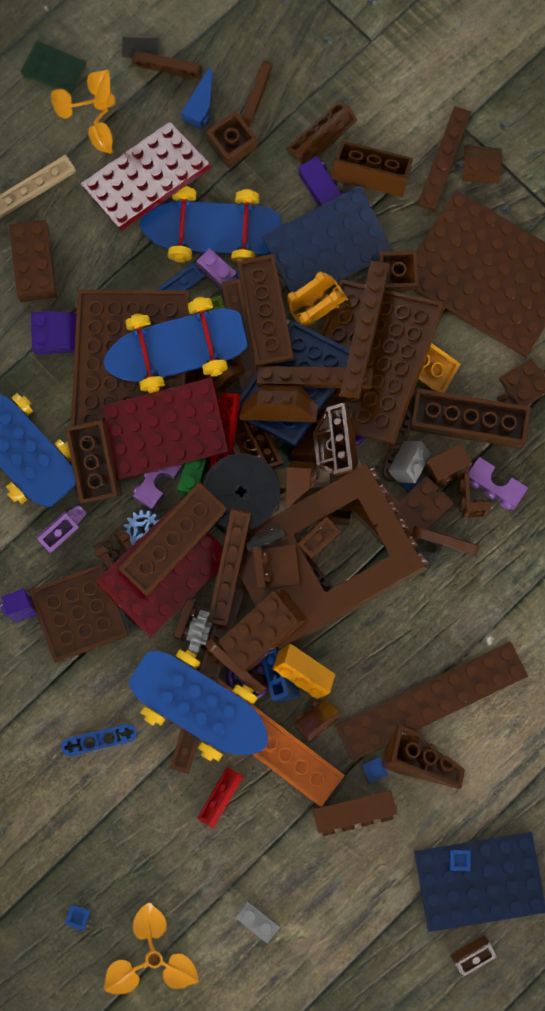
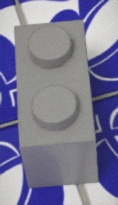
(409, 461)
(257, 922)

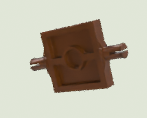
(523, 384)

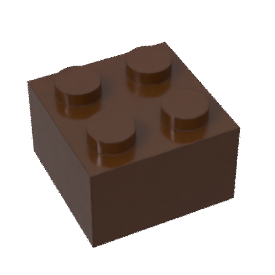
(232, 139)
(448, 466)

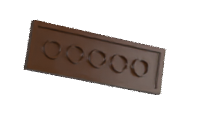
(265, 310)
(173, 539)

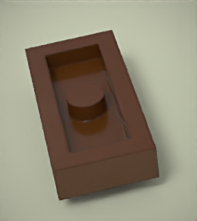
(319, 537)

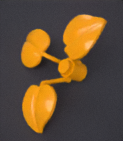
(99, 85)
(178, 972)

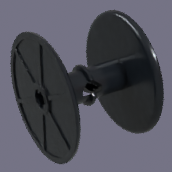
(247, 477)

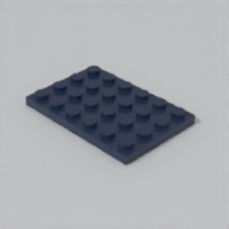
(329, 239)
(308, 351)
(499, 886)

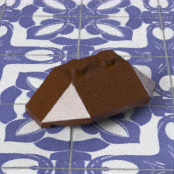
(280, 404)
(335, 441)
(255, 442)

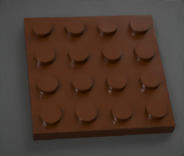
(77, 614)

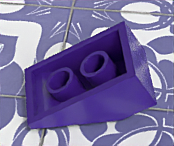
(53, 332)

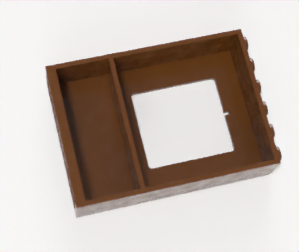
(309, 597)

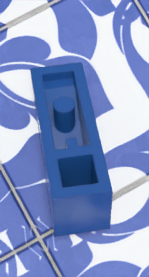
(199, 105)
(280, 687)

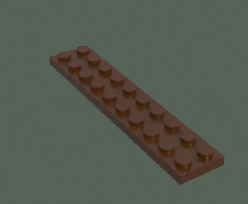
(432, 700)

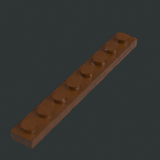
(365, 330)

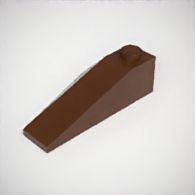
(416, 758)

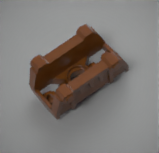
(123, 540)

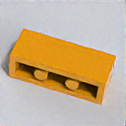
(304, 671)

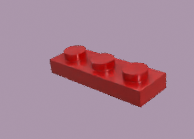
(220, 797)

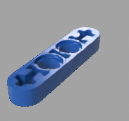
(99, 740)

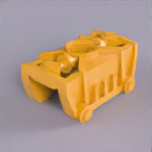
(311, 294)

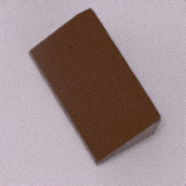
(339, 517)
(473, 956)

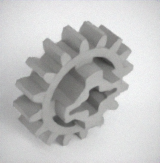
(199, 631)

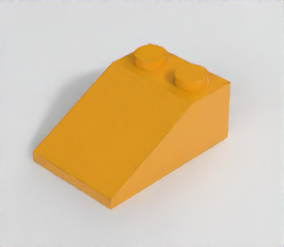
(438, 370)

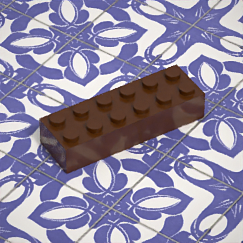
(470, 418)

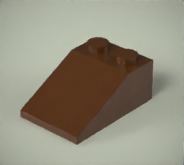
(317, 719)

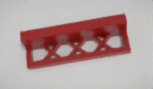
(229, 409)

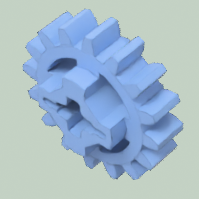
(139, 526)

